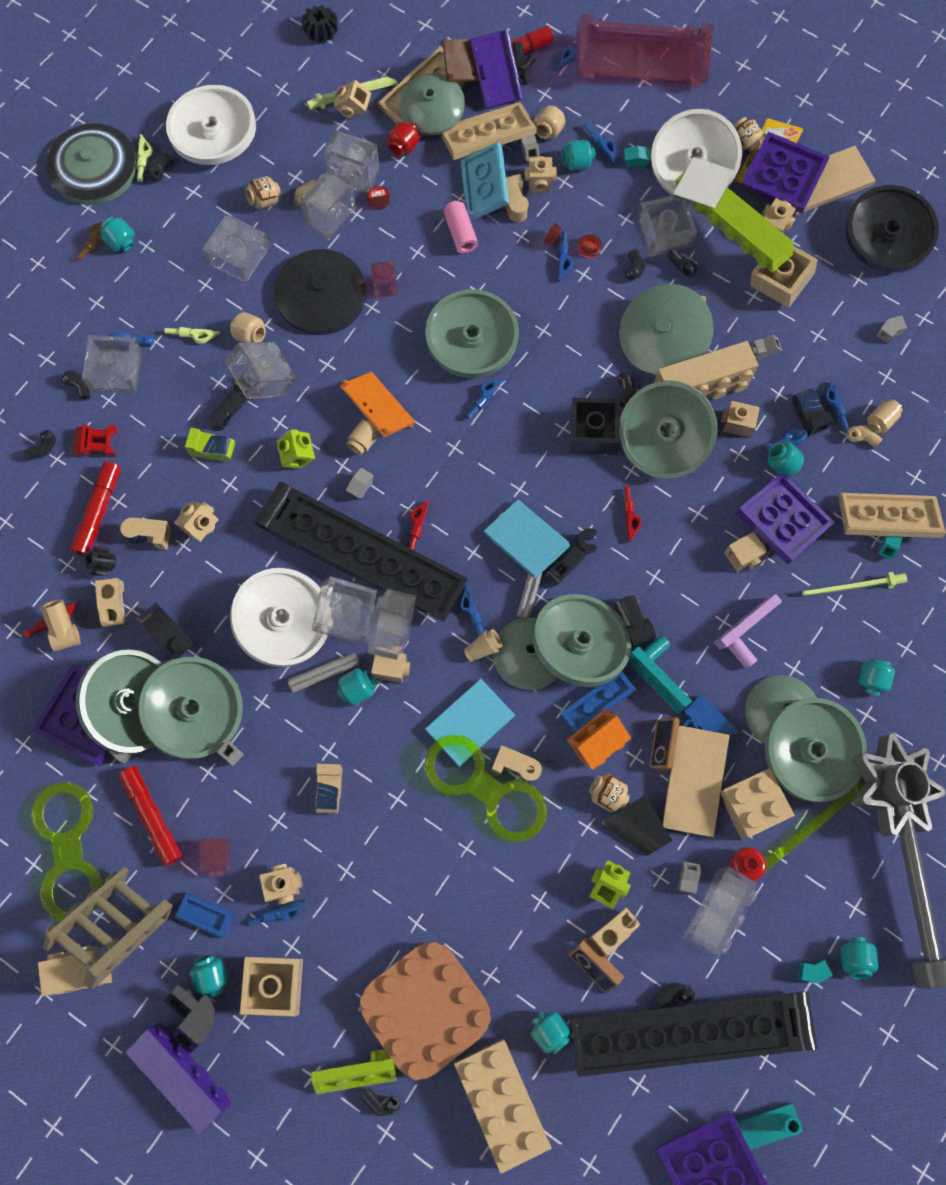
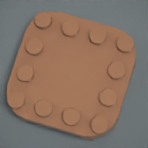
(425, 1010)

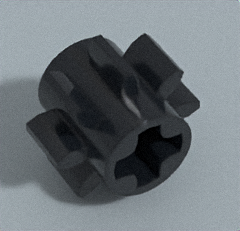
(100, 561)

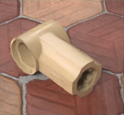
(61, 632)

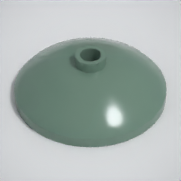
(434, 113)
(515, 664)
(769, 698)

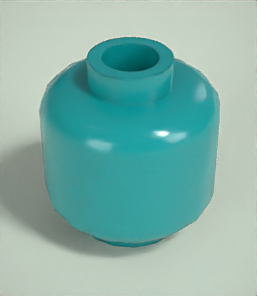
(577, 155)
(117, 234)
(785, 458)
(876, 676)
(356, 686)
(859, 958)
(209, 975)
(550, 1032)

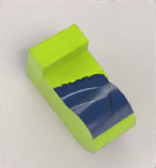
(209, 446)

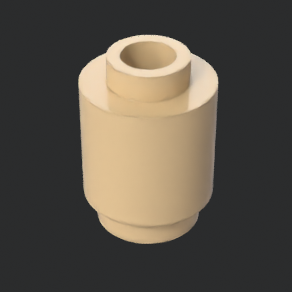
(884, 416)
(362, 437)

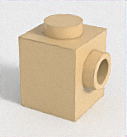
(740, 419)
(746, 552)
(391, 669)

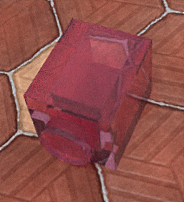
(384, 279)
(215, 856)

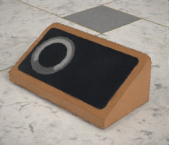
(664, 744)
(596, 965)

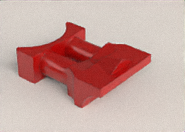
(84, 440)

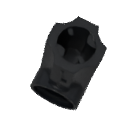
(638, 626)

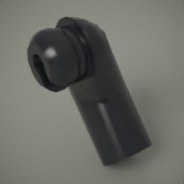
(73, 378)
(628, 387)
(676, 992)

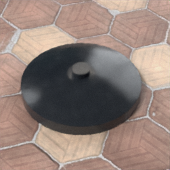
(892, 228)
(320, 292)

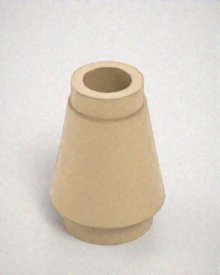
(484, 645)

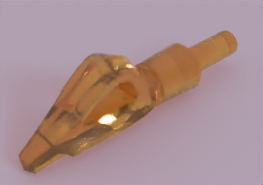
(90, 244)

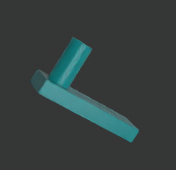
(643, 663)
(770, 1125)

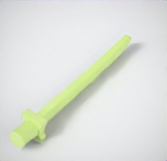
(321, 101)
(890, 579)

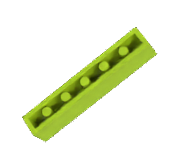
(747, 229)

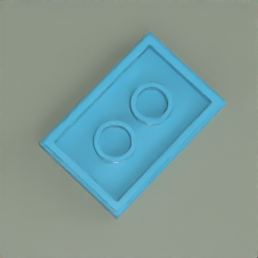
(484, 181)
(526, 538)
(474, 715)

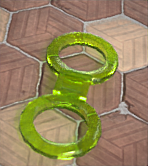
(485, 788)
(66, 846)

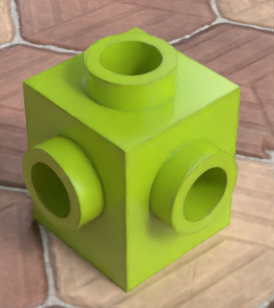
(295, 449)
(610, 884)

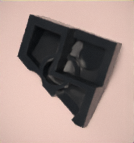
(639, 826)

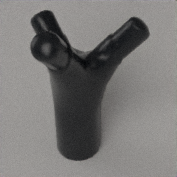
(524, 69)

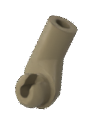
(301, 190)

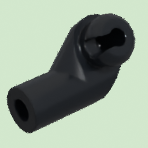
(518, 52)
(156, 167)
(684, 264)
(637, 267)
(44, 448)
(381, 1106)

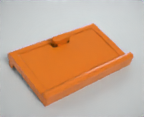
(380, 405)

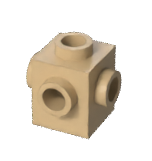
(352, 99)
(540, 174)
(780, 214)
(197, 520)
(271, 884)

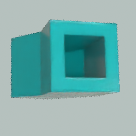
(637, 156)
(889, 546)
(814, 972)

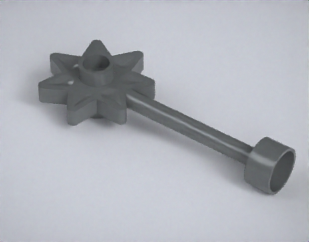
(899, 792)

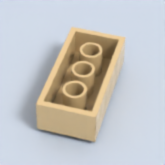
(716, 371)
(502, 1105)

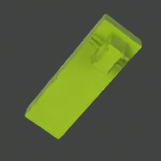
(378, 1071)

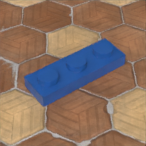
(596, 701)

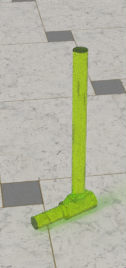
(812, 826)

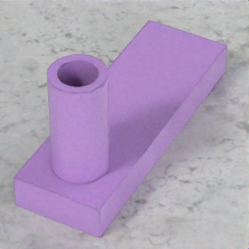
(731, 637)

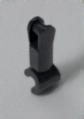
(227, 408)
(573, 556)

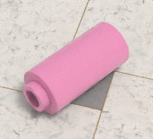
(460, 227)

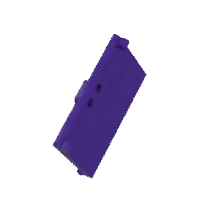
(498, 68)

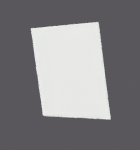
(704, 182)

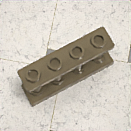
(116, 950)

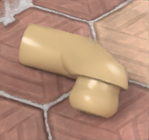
(863, 433)

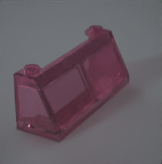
(643, 51)

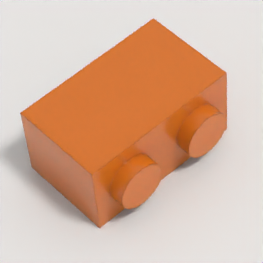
(599, 739)

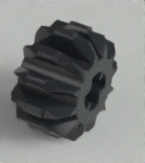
(319, 23)

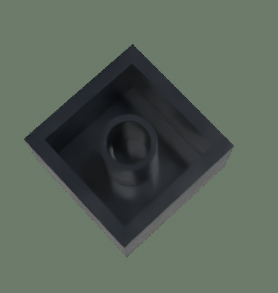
(595, 425)

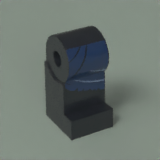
(811, 412)

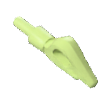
(142, 157)
(194, 333)

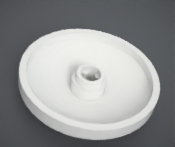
(211, 124)
(697, 135)
(276, 616)

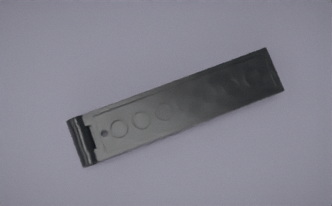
(359, 550)
(693, 1033)

